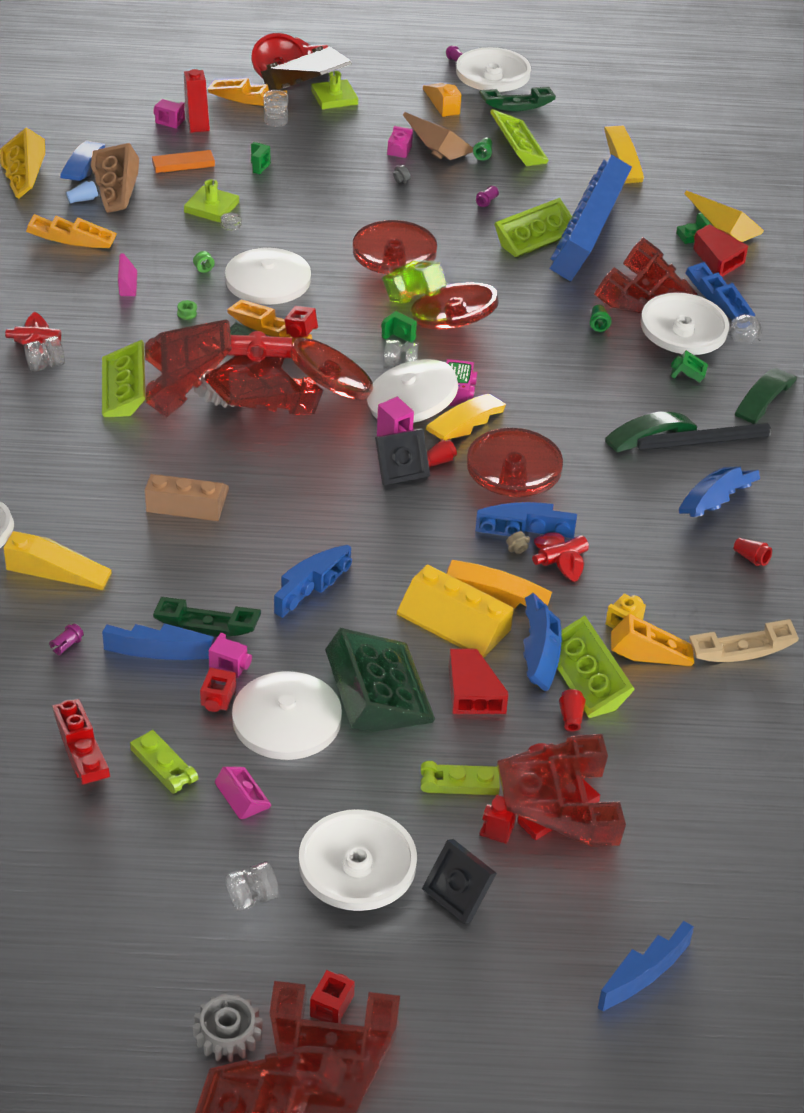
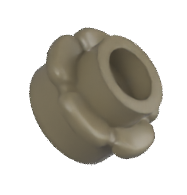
(518, 542)

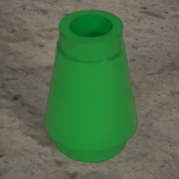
(483, 149)
(600, 319)

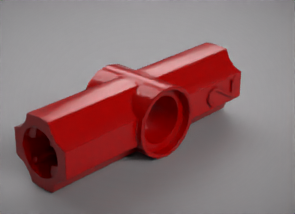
(259, 346)

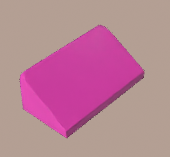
(126, 277)
(241, 791)

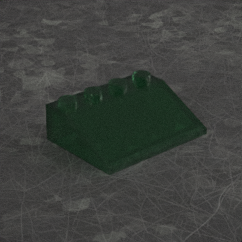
(377, 682)

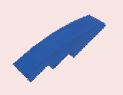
(79, 163)
(718, 291)
(165, 644)
(641, 970)

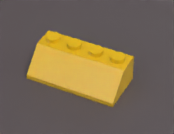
(455, 611)

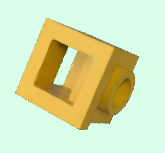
(624, 606)

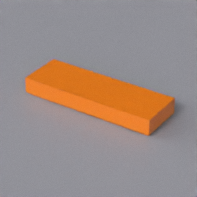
(183, 161)

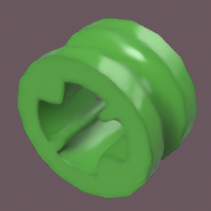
(204, 267)
(187, 310)

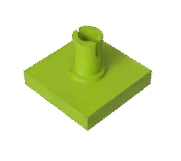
(335, 92)
(211, 202)

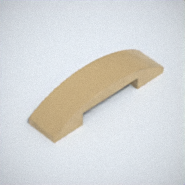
(744, 646)

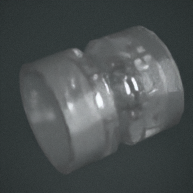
(275, 107)
(45, 353)
(393, 353)
(259, 878)

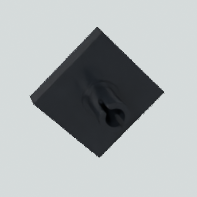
(402, 456)
(459, 881)

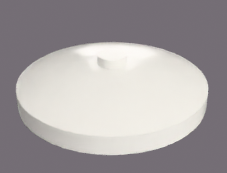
(493, 69)
(267, 276)
(684, 323)
(421, 384)
(286, 715)
(357, 860)

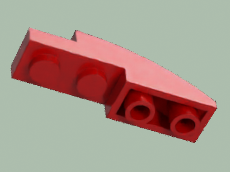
(80, 741)

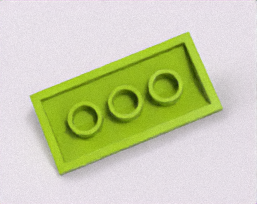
(520, 139)
(533, 227)
(123, 380)
(592, 669)

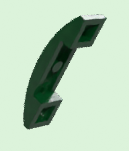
(539, 97)
(762, 393)
(626, 435)
(208, 622)

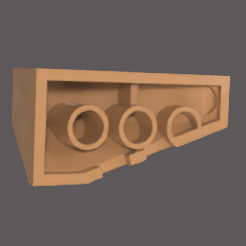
(439, 139)
(115, 174)

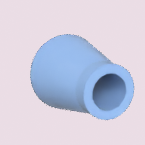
(83, 192)

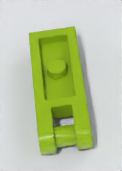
(163, 761)
(459, 779)

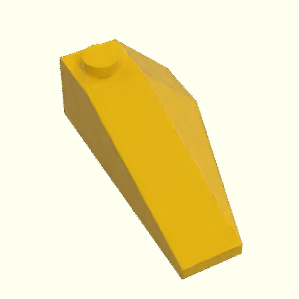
(22, 160)
(726, 218)
(53, 561)

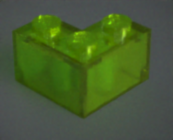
(414, 279)

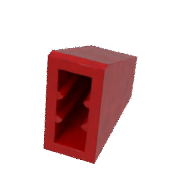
(196, 101)
(719, 250)
(474, 684)

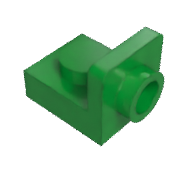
(260, 157)
(688, 231)
(400, 326)
(690, 365)

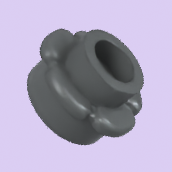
(401, 174)

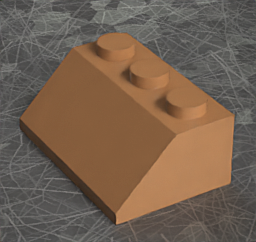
(185, 497)

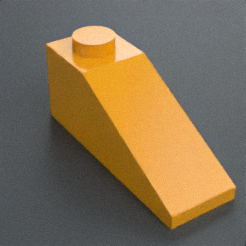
(445, 98)
(648, 643)

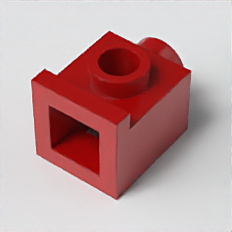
(300, 327)
(215, 695)
(497, 821)
(331, 997)

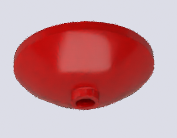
(275, 48)

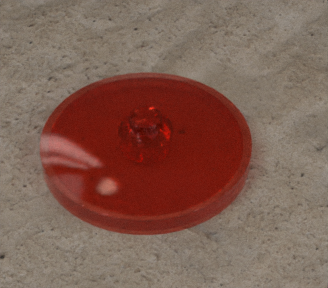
(392, 244)
(455, 306)
(331, 369)
(514, 462)

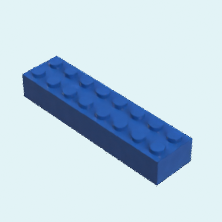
(589, 217)

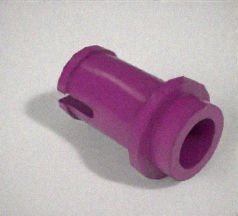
(453, 52)
(485, 197)
(71, 635)

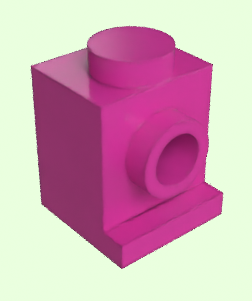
(169, 113)
(400, 142)
(229, 655)

